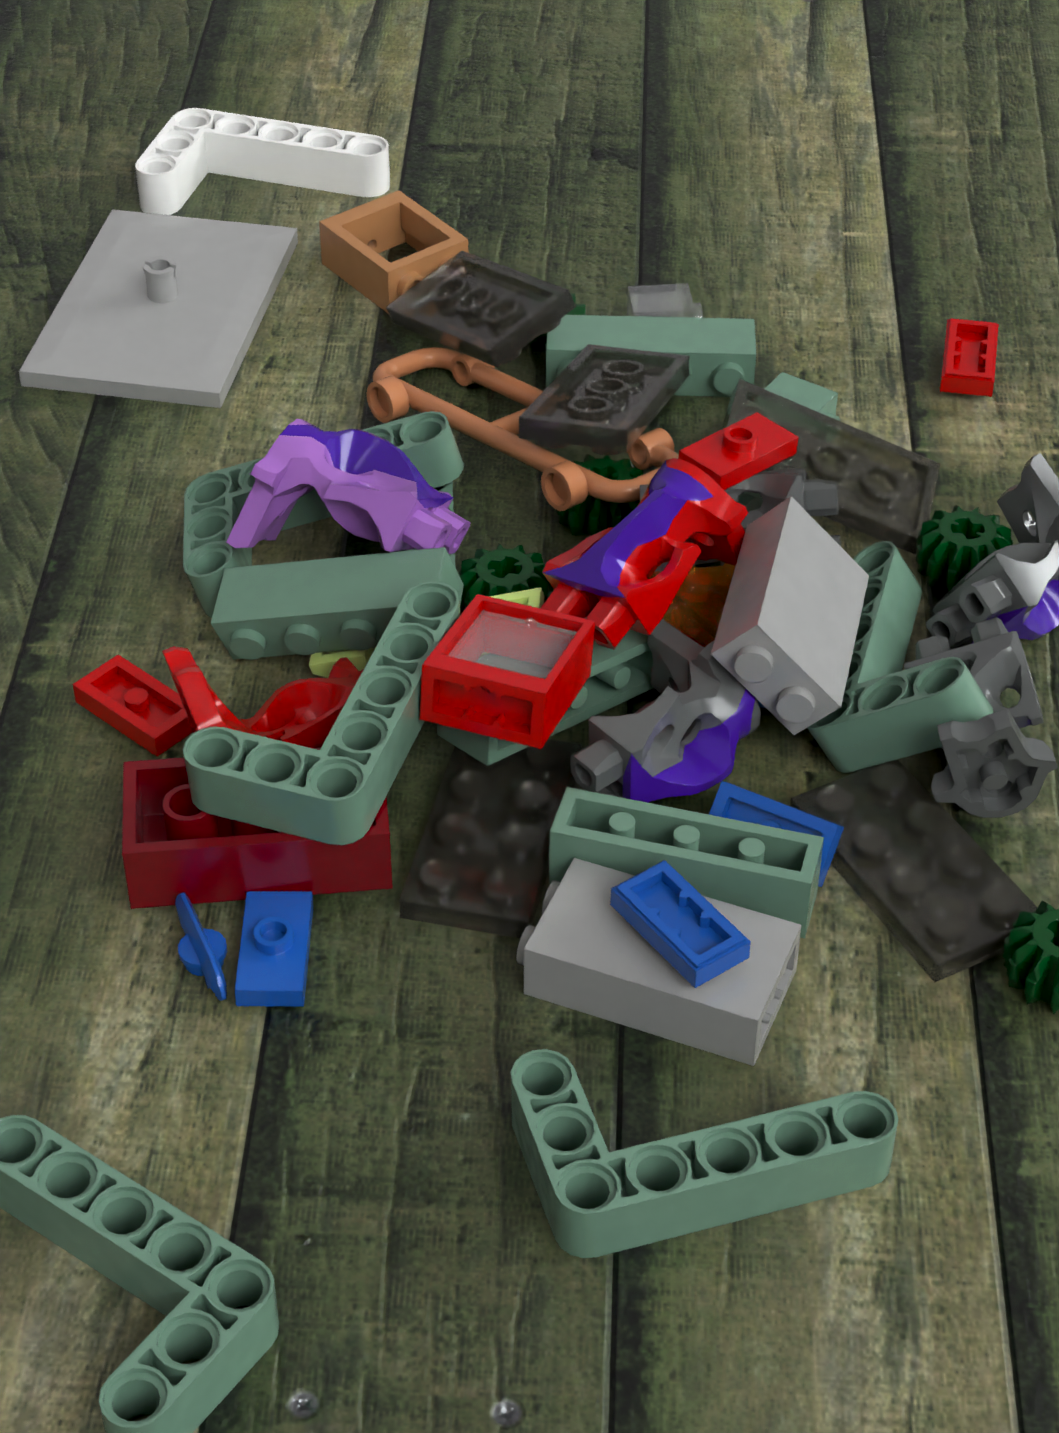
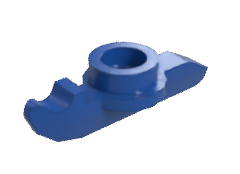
(201, 948)

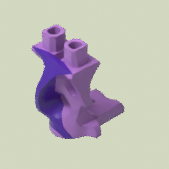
(362, 483)

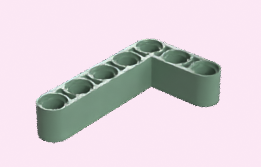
(218, 497)
(885, 708)
(341, 787)
(692, 1180)
(142, 1248)

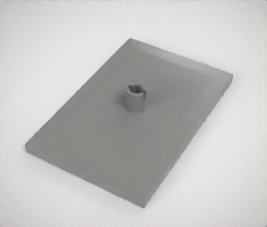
(161, 309)

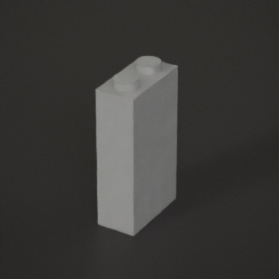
(791, 616)
(601, 966)

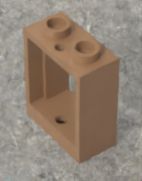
(356, 237)

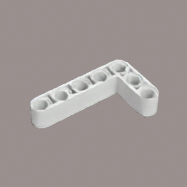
(260, 150)

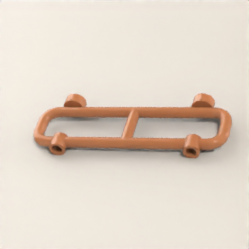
(562, 480)

